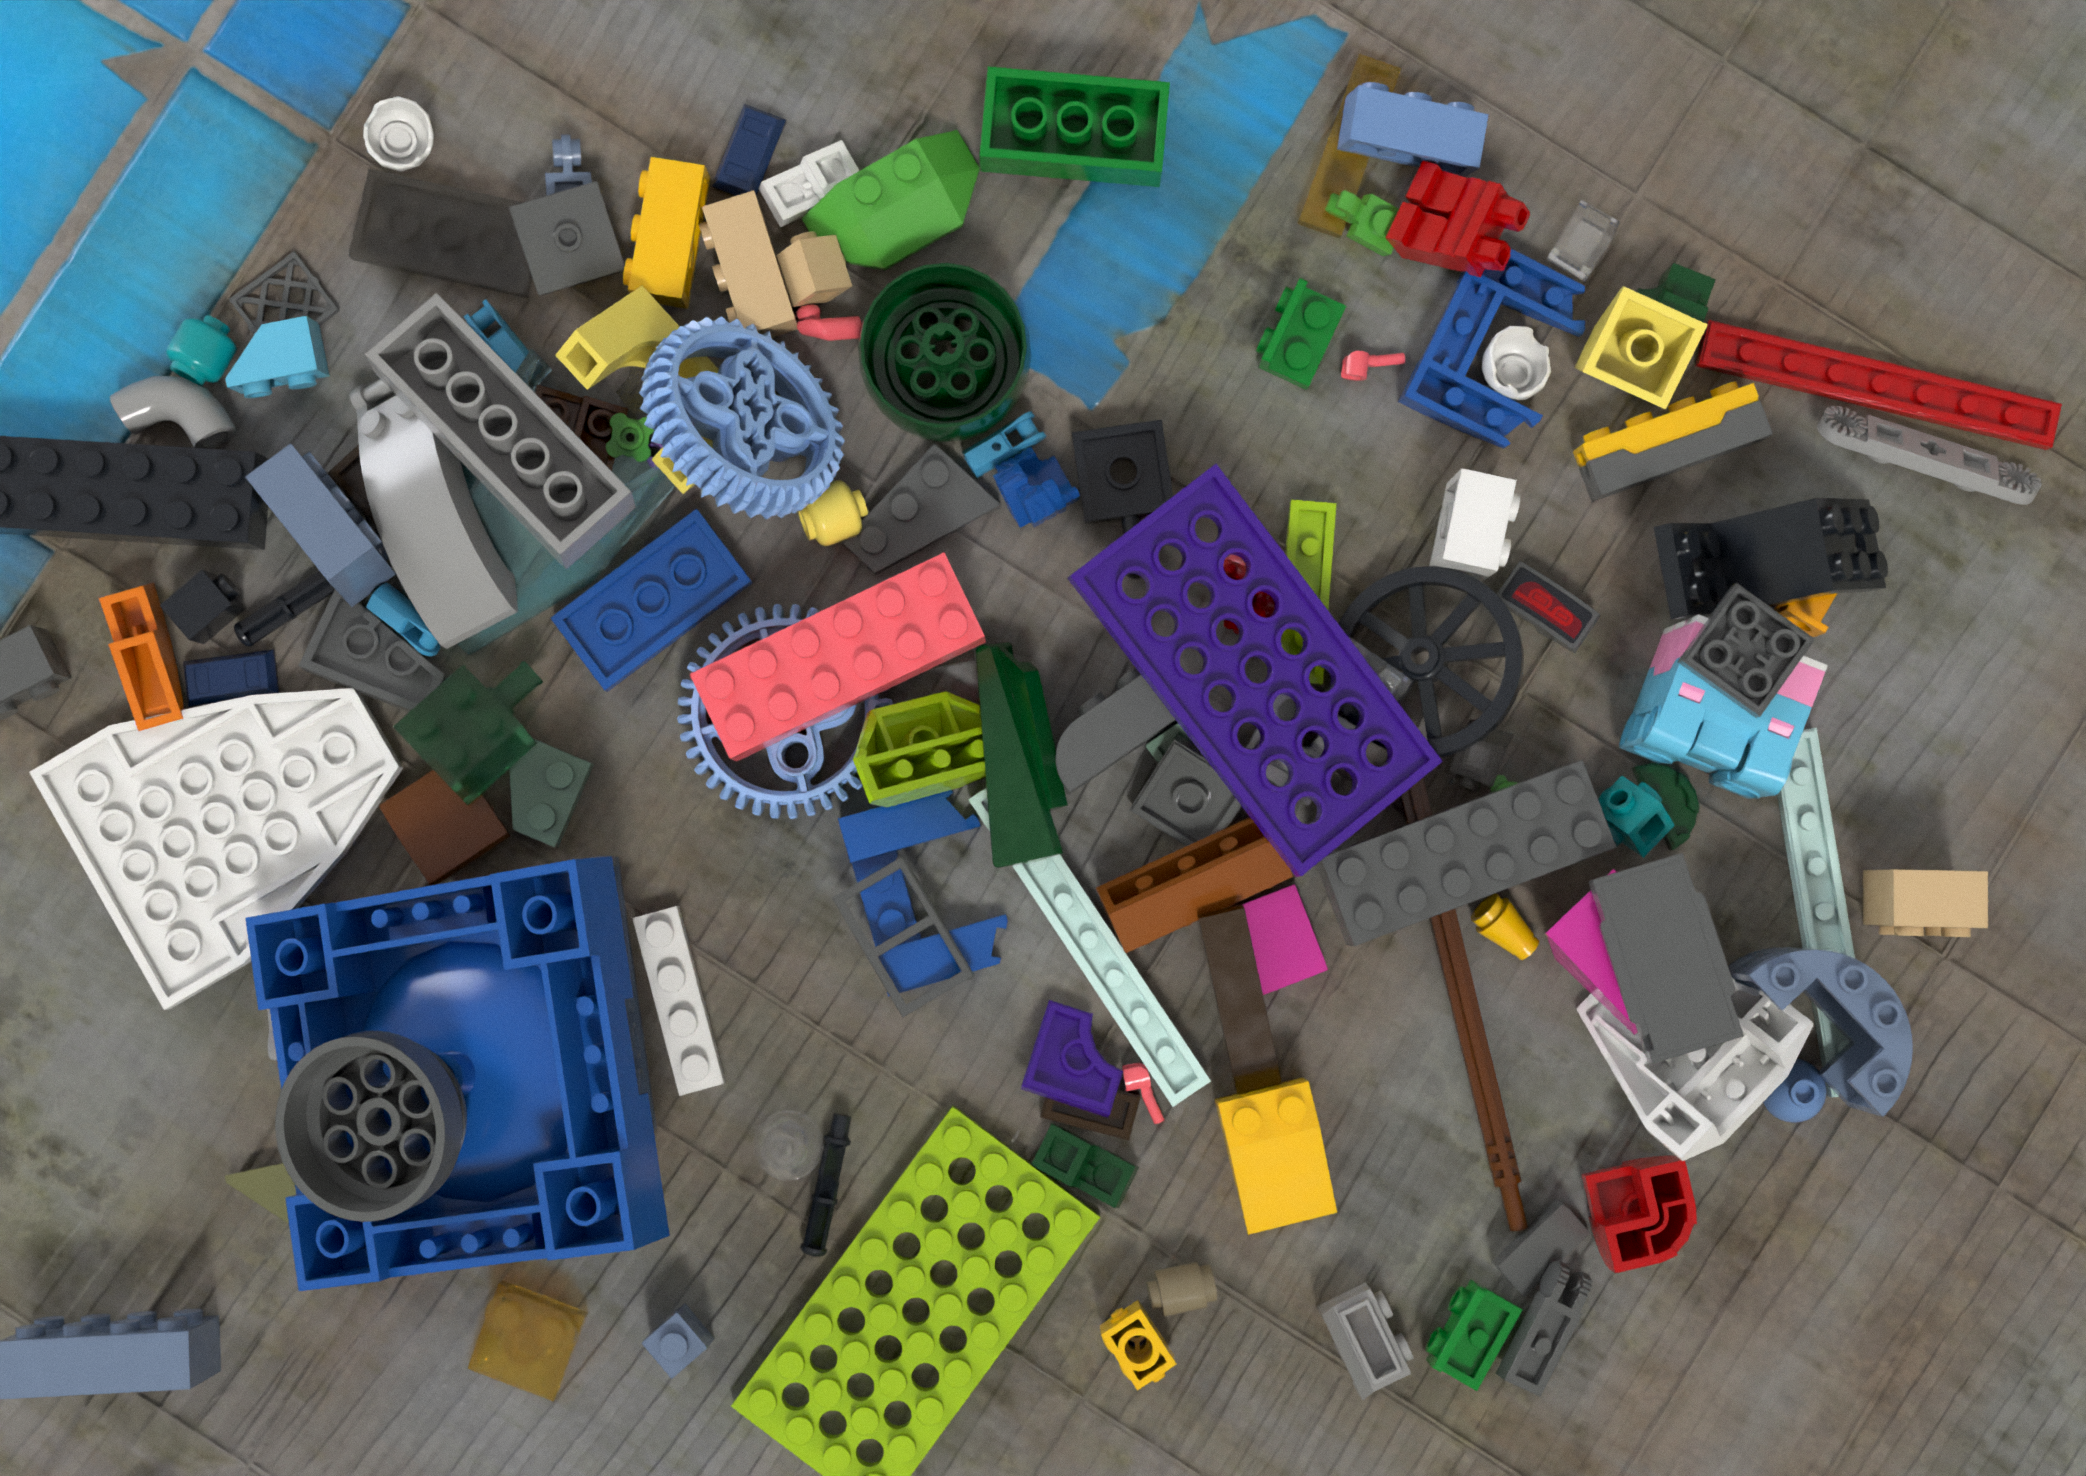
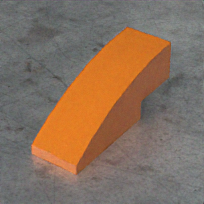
(144, 655)

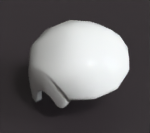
(398, 134)
(1516, 363)

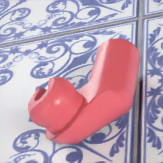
(827, 328)

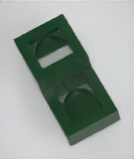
(1085, 1166)

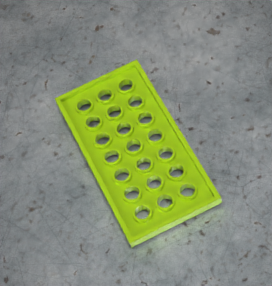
(873, 1249)

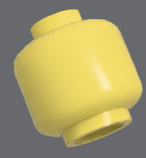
(834, 515)

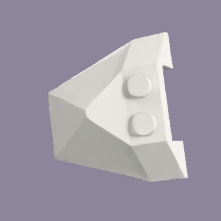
(1710, 1092)

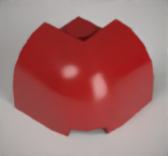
(1640, 1211)

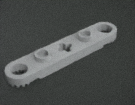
(1929, 455)

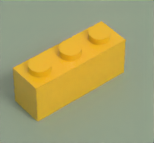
(667, 230)

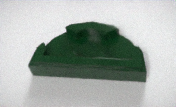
(1677, 798)

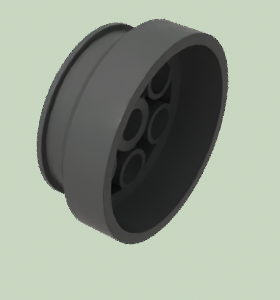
(317, 1114)

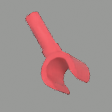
(1357, 363)
(1137, 1077)

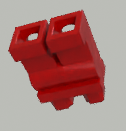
(1456, 222)

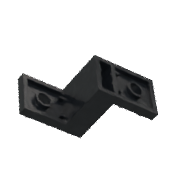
(1773, 554)

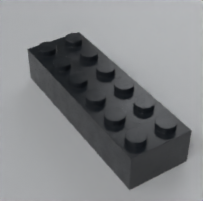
(130, 493)

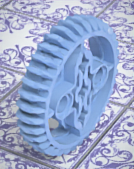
(741, 417)
(704, 732)

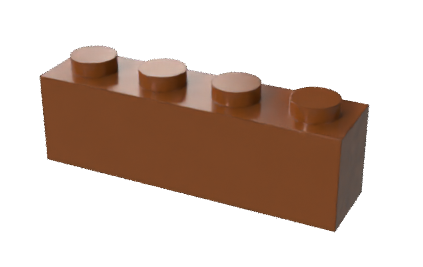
(1191, 883)

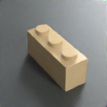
(747, 264)

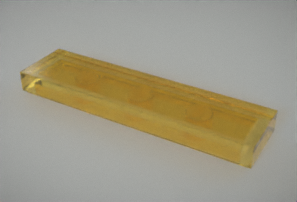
(1338, 168)

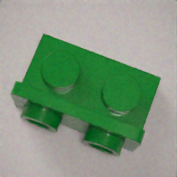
(1301, 335)

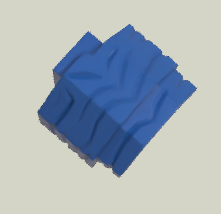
(1034, 488)

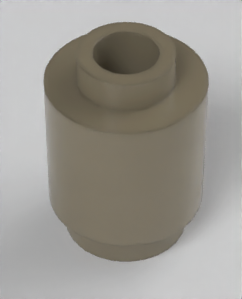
(1181, 1288)

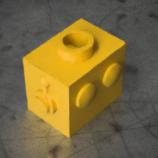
(1142, 1362)

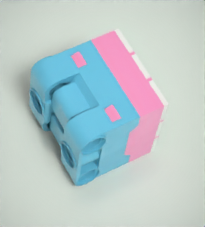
(1697, 725)

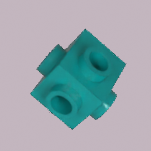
(1635, 815)

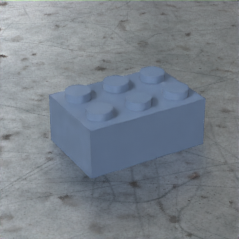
(323, 523)

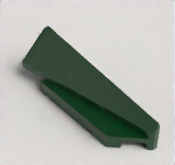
(1017, 758)

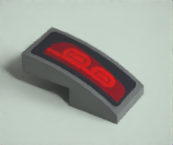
(1548, 607)

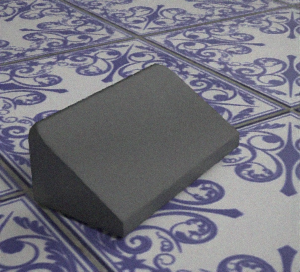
(1544, 1241)

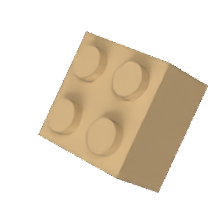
(1933, 899)

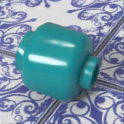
(201, 350)

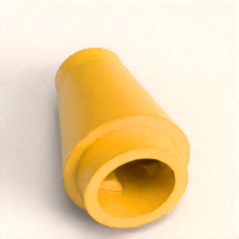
(1504, 926)

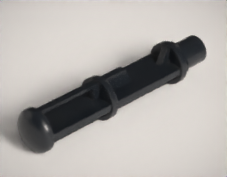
(283, 609)
(826, 1187)

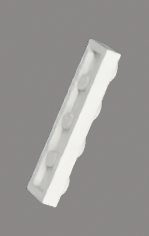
(679, 1000)

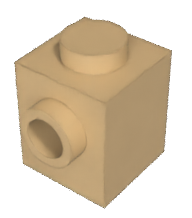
(813, 269)

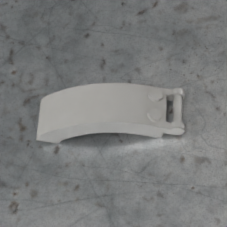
(429, 521)

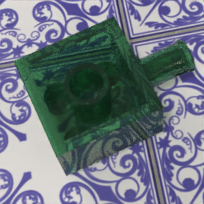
(471, 729)

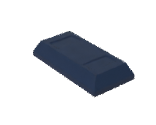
(749, 151)
(230, 677)

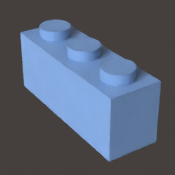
(1412, 129)

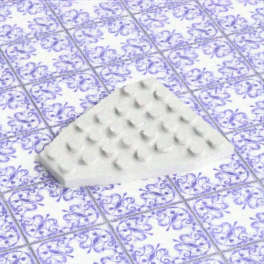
(217, 821)

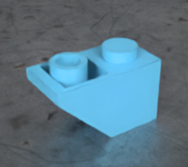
(280, 355)

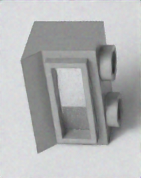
(1365, 1340)

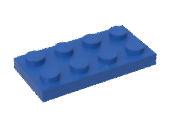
(651, 600)

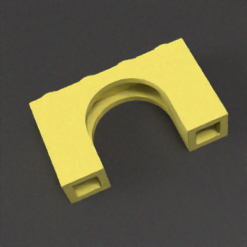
(627, 337)

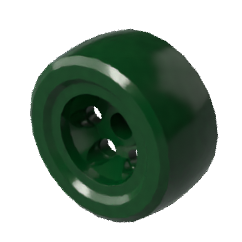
(948, 294)

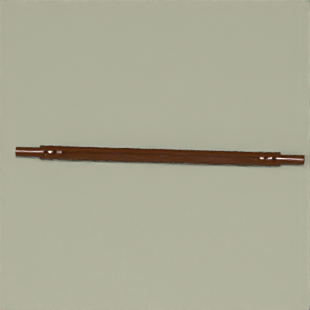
(1473, 1040)

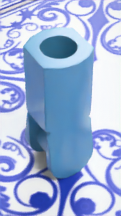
(504, 341)
(996, 447)
(403, 617)

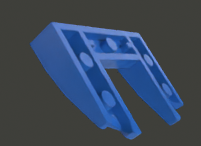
(1439, 379)
(872, 844)

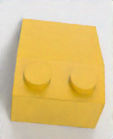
(1276, 1155)

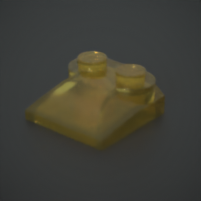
(527, 1340)

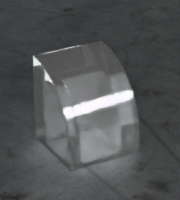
(1583, 240)

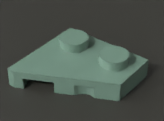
(546, 791)

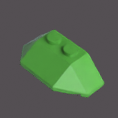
(899, 202)

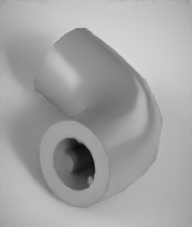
(178, 401)

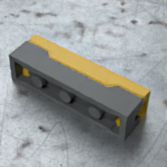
(1672, 441)

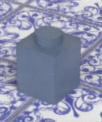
(678, 1341)

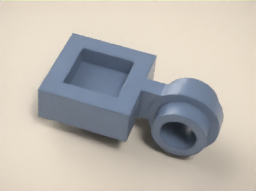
(566, 155)

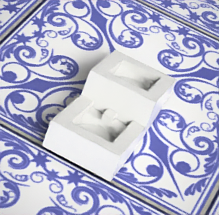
(802, 187)

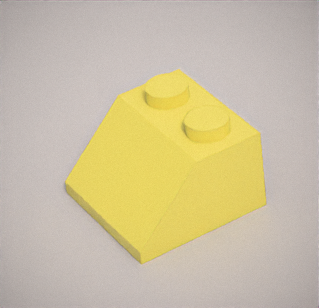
(1641, 347)

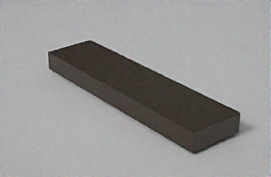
(1239, 999)

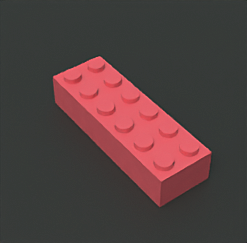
(838, 657)

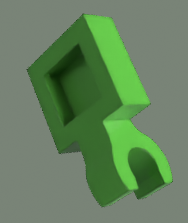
(1368, 218)

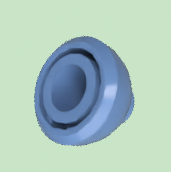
(1799, 1095)

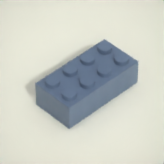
(110, 1355)

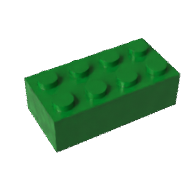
(1074, 126)

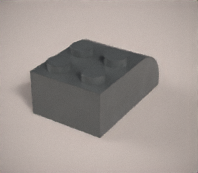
(1109, 730)

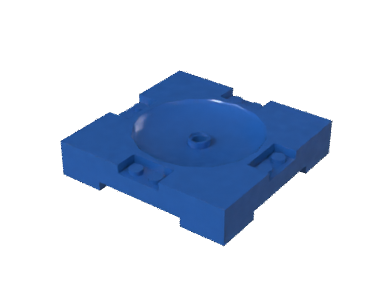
(526, 1004)

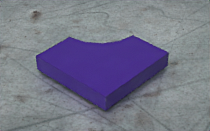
(1068, 1065)

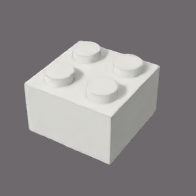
(1475, 523)

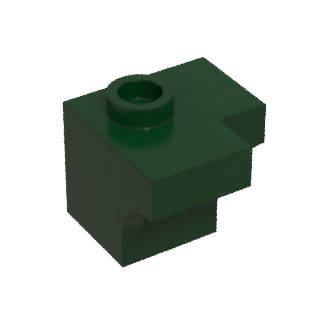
(1683, 291)

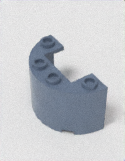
(1858, 1002)

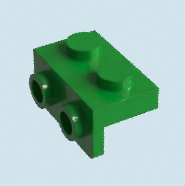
(1472, 1334)

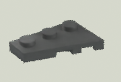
(919, 510)

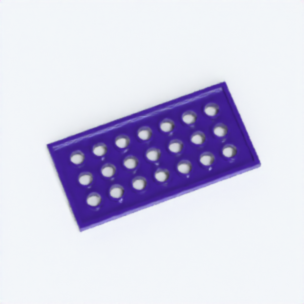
(1187, 694)

